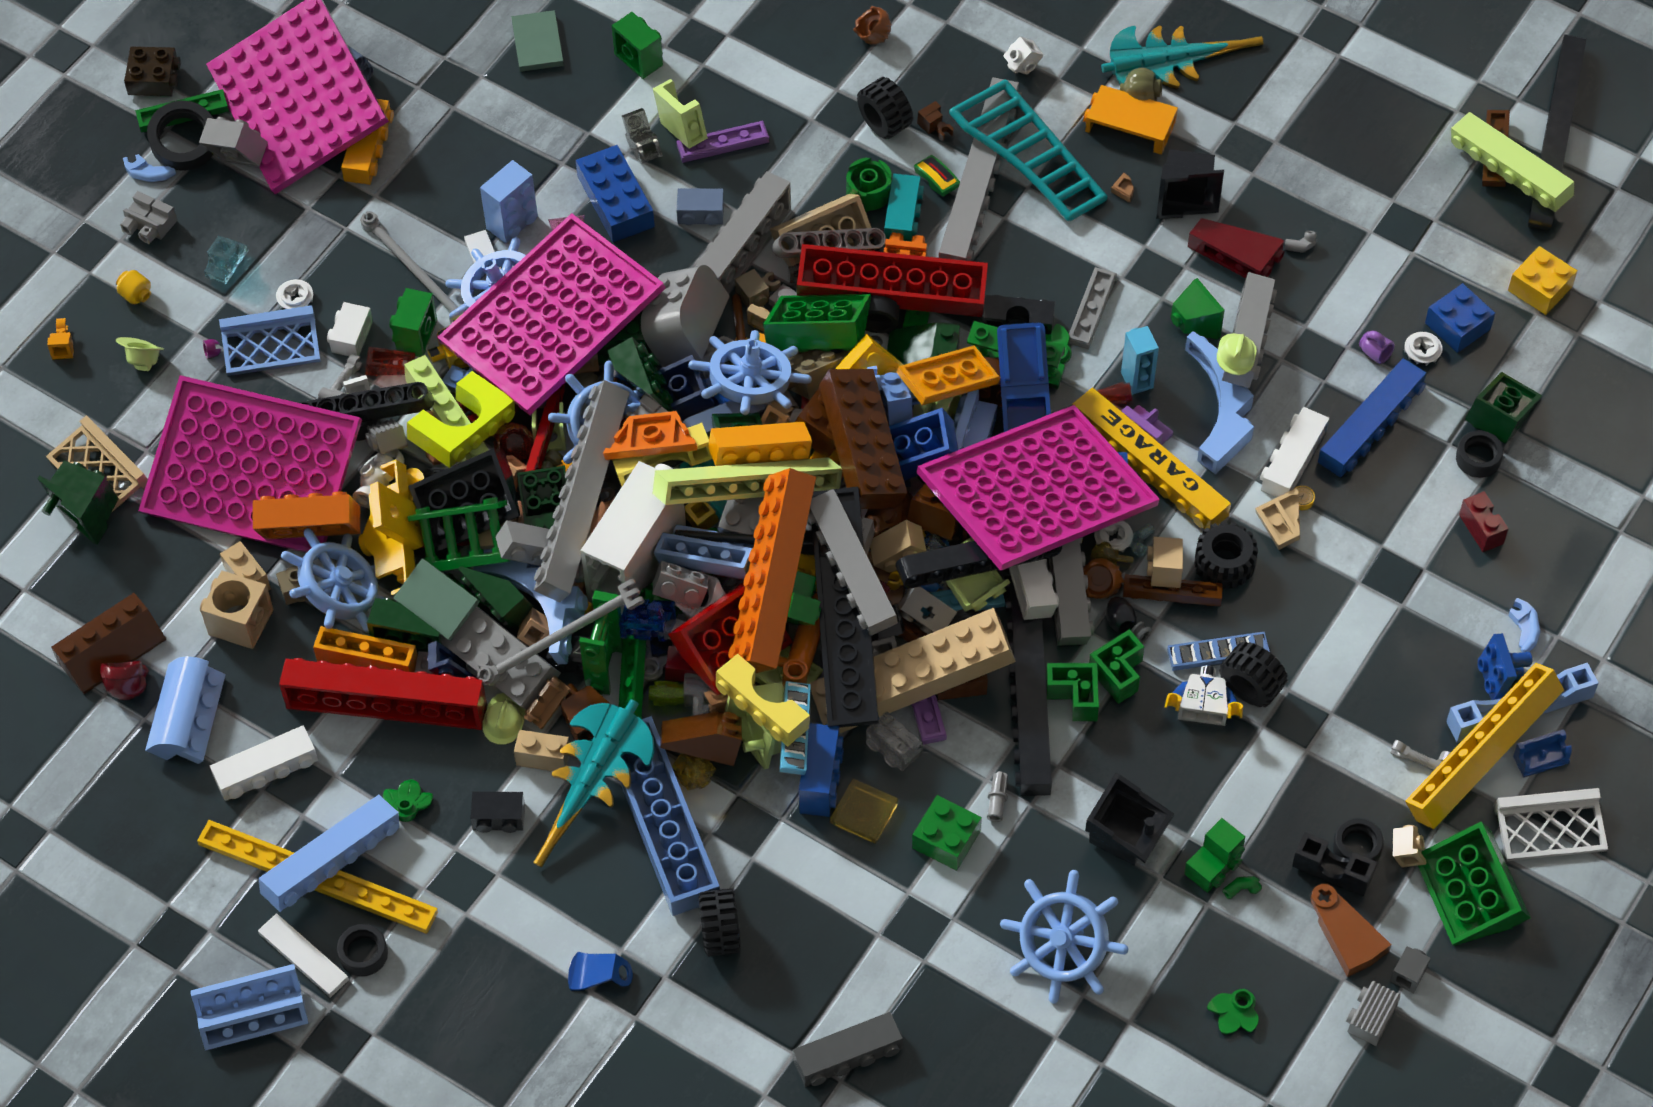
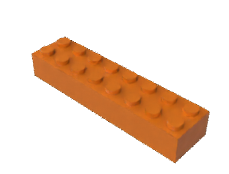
(772, 568)

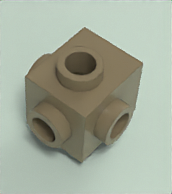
(287, 581)

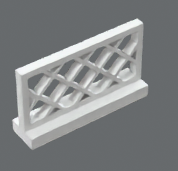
(1550, 802)

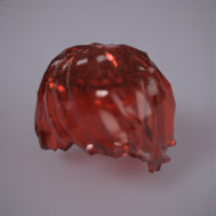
(514, 440)

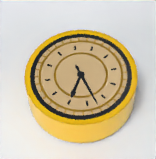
(1306, 497)

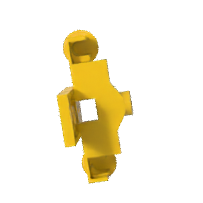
(388, 531)

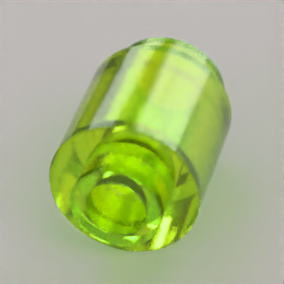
(666, 693)

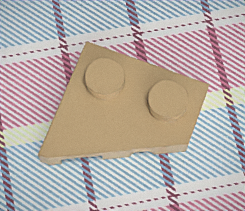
(1282, 518)

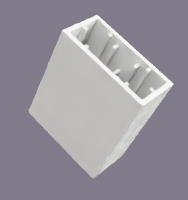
(628, 535)

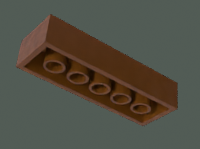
(863, 437)

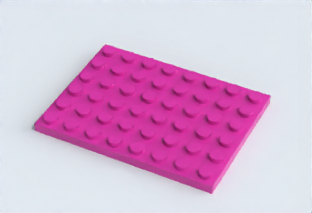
(298, 91)
(551, 313)
(241, 445)
(1037, 487)

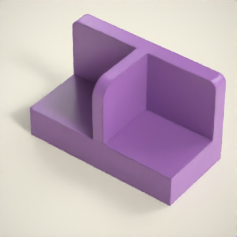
(1149, 423)

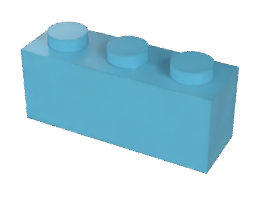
(1139, 359)

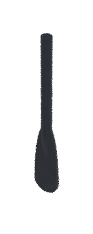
(807, 546)

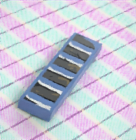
(1209, 651)

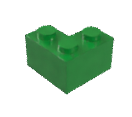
(803, 608)
(1116, 665)
(1076, 683)
(1217, 856)

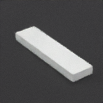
(303, 955)

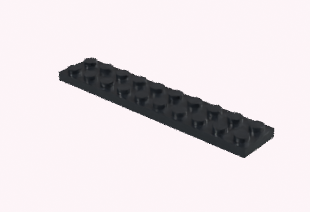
(845, 646)

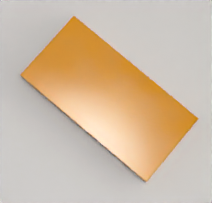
(948, 375)

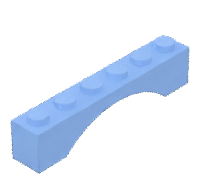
(1578, 686)

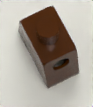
(577, 701)

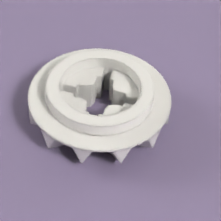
(291, 288)
(1429, 342)
(1124, 537)

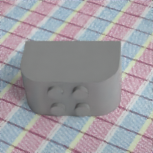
(683, 314)

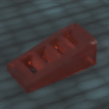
(380, 355)

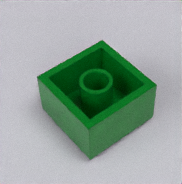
(637, 45)
(413, 321)
(946, 832)

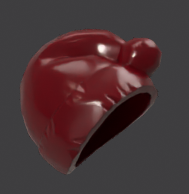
(124, 679)

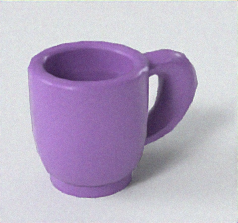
(1376, 346)

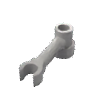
(350, 368)
(1401, 750)

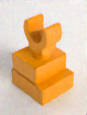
(60, 343)

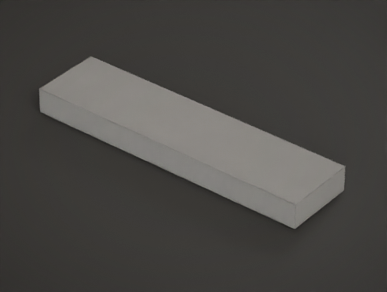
(1091, 308)

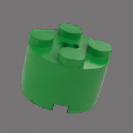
(870, 181)

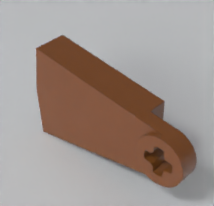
(1348, 933)

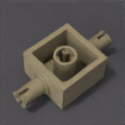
(815, 364)

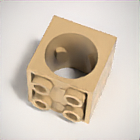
(241, 626)

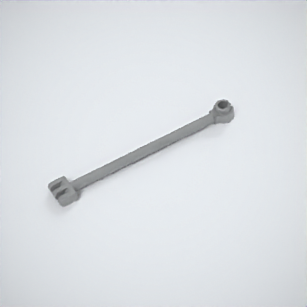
(374, 226)
(625, 598)

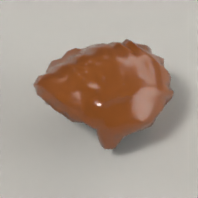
(873, 25)
(1103, 578)

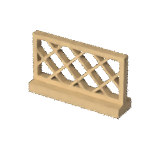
(109, 451)

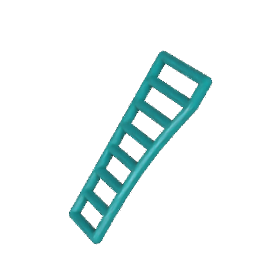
(1026, 168)

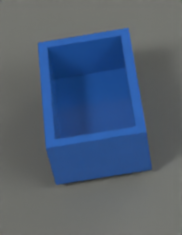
(822, 774)

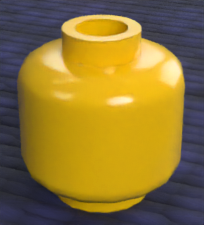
(133, 287)

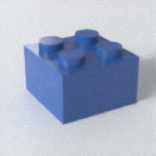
(1459, 318)

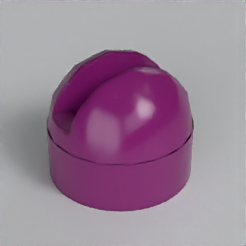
(210, 348)

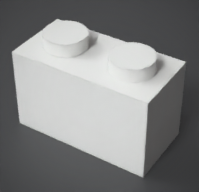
(350, 329)

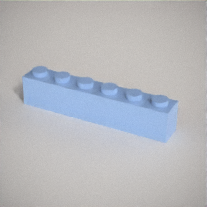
(329, 853)

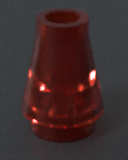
(1117, 393)

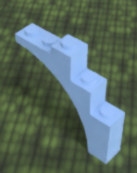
(1234, 401)
(557, 613)

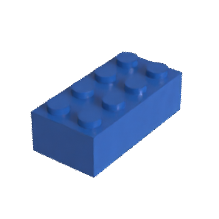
(615, 193)
(923, 440)

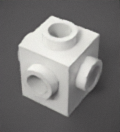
(1023, 55)

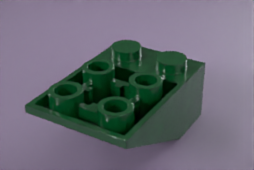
(641, 371)
(540, 494)
(499, 596)

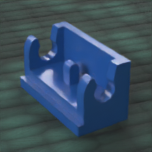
(1542, 753)

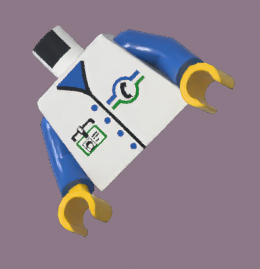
(1204, 699)

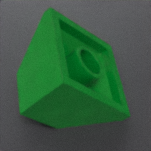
(1198, 311)

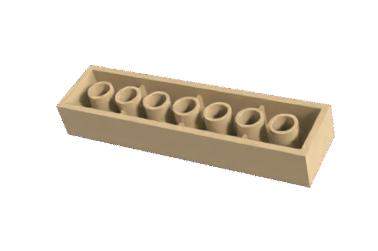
(933, 663)

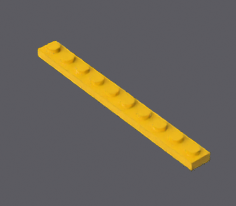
(341, 886)

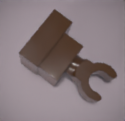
(931, 119)

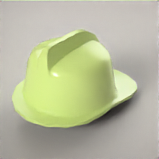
(140, 352)
(1236, 354)
(503, 719)

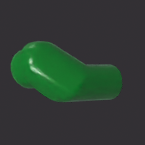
(1240, 883)

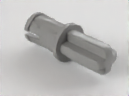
(997, 797)

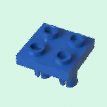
(1501, 667)

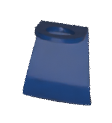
(594, 969)

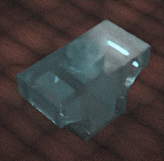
(224, 259)

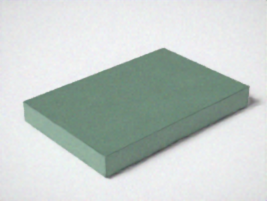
(537, 41)
(436, 599)

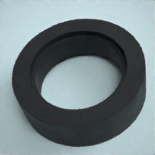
(164, 116)

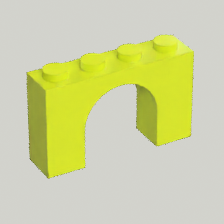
(453, 443)

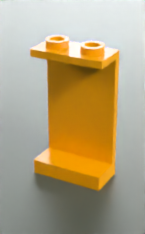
(1134, 116)

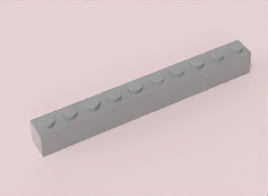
(976, 184)
(581, 492)

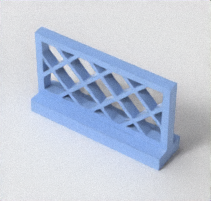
(265, 322)

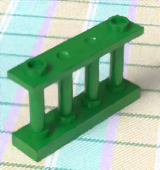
(986, 341)
(454, 559)
(603, 643)

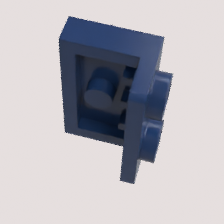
(444, 661)

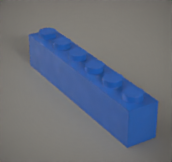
(1372, 418)

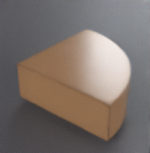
(1123, 188)

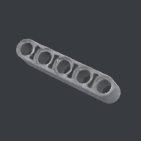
(837, 237)

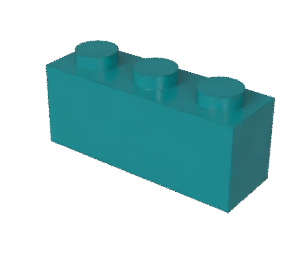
(904, 206)

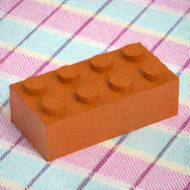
(293, 514)

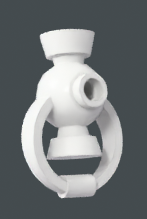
(372, 473)

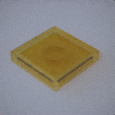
(864, 810)

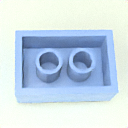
(509, 201)

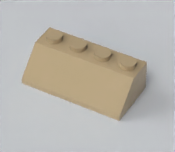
(836, 215)

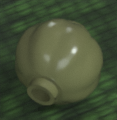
(1142, 84)

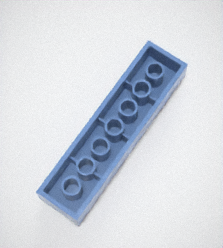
(668, 829)

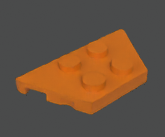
(651, 436)

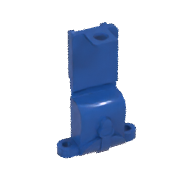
(1023, 373)

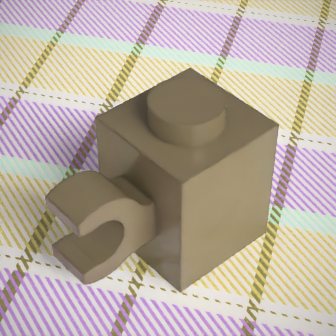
(754, 288)

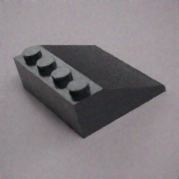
(466, 485)

